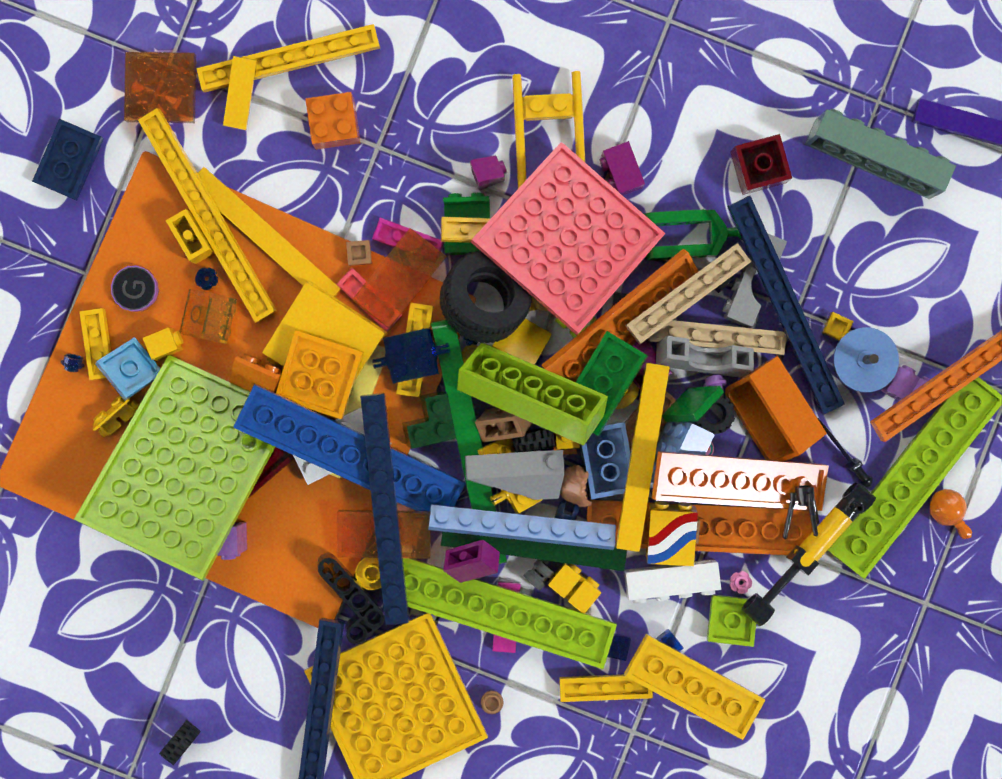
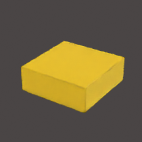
(837, 326)

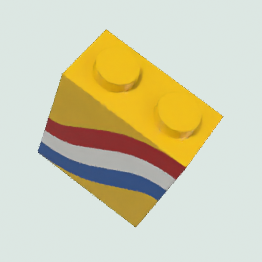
(672, 534)

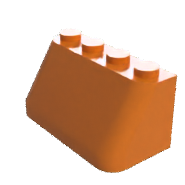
(775, 411)

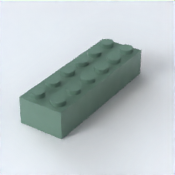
(880, 154)

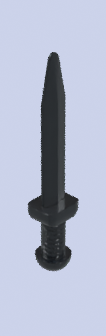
(854, 464)

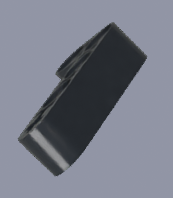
(347, 593)

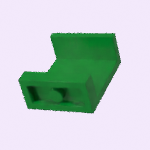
(467, 207)

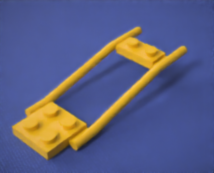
(546, 108)

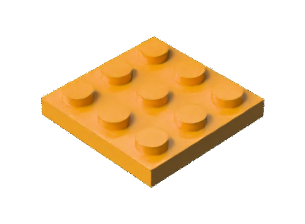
(319, 374)

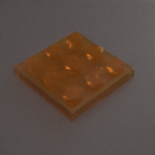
(160, 82)

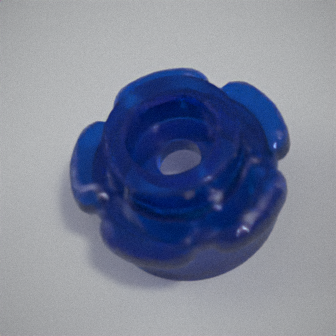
(200, 278)
(72, 362)

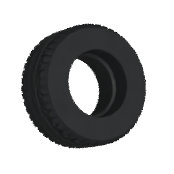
(466, 316)

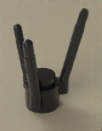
(805, 497)

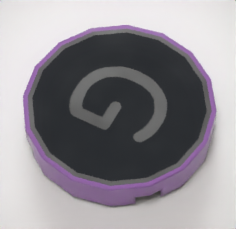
(134, 288)

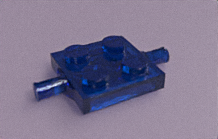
(411, 355)

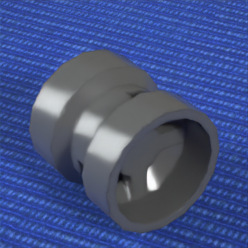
(535, 578)

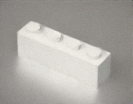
(672, 580)

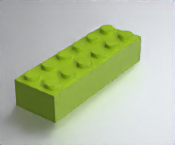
(532, 393)

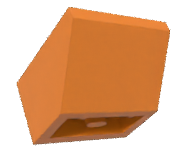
(248, 370)

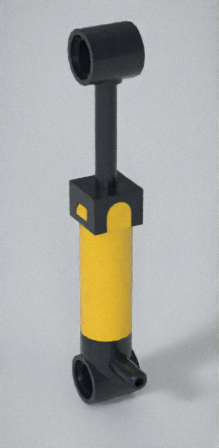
(806, 556)

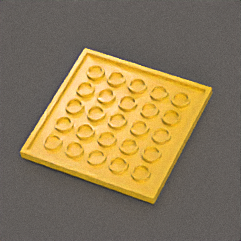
(401, 703)

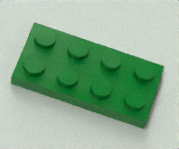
(611, 372)

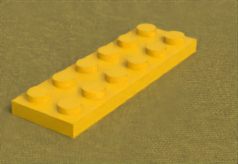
(694, 686)

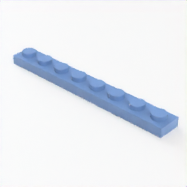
(522, 527)

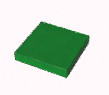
(693, 404)

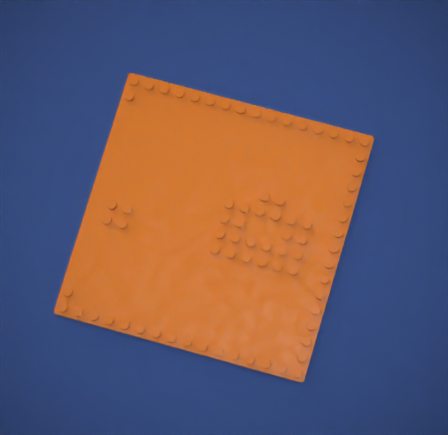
(287, 521)

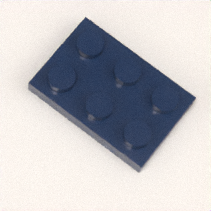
(68, 159)

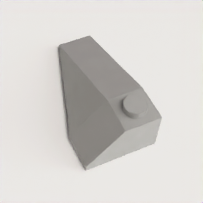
(522, 473)

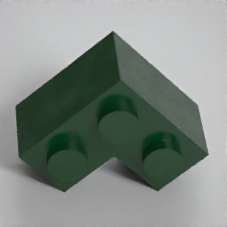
(435, 426)

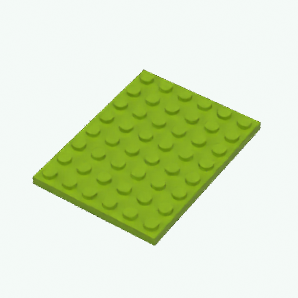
(178, 471)

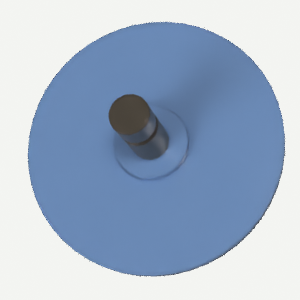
(866, 359)

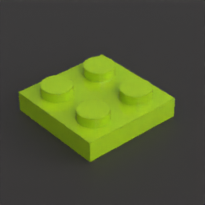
(729, 623)

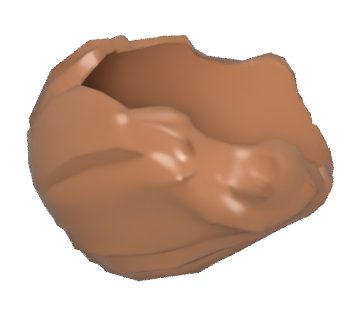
(574, 486)

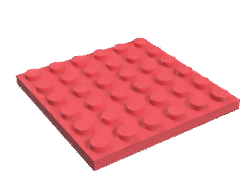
(568, 238)

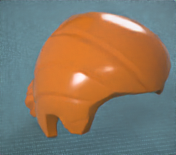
(949, 509)

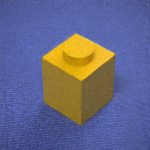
(163, 343)

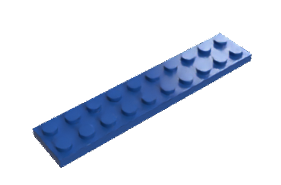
(340, 449)

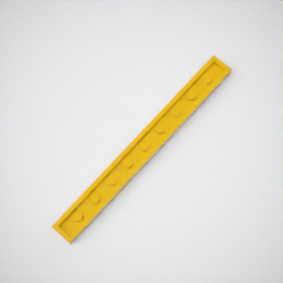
(207, 215)

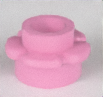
(734, 582)

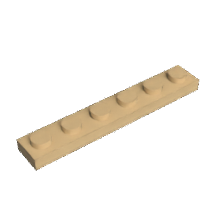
(688, 293)
(723, 336)

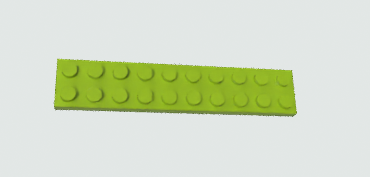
(916, 475)
(508, 614)

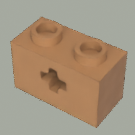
(499, 425)

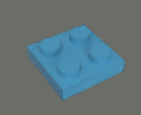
(128, 368)

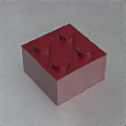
(761, 164)

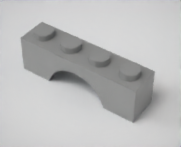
(743, 306)
(725, 361)

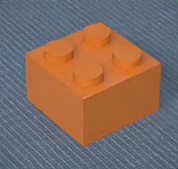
(333, 120)

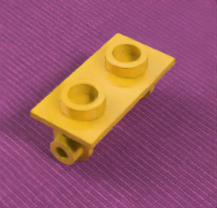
(108, 421)

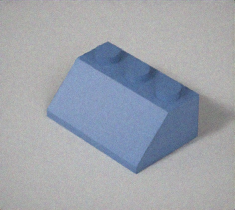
(607, 461)

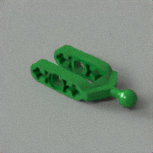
(717, 230)

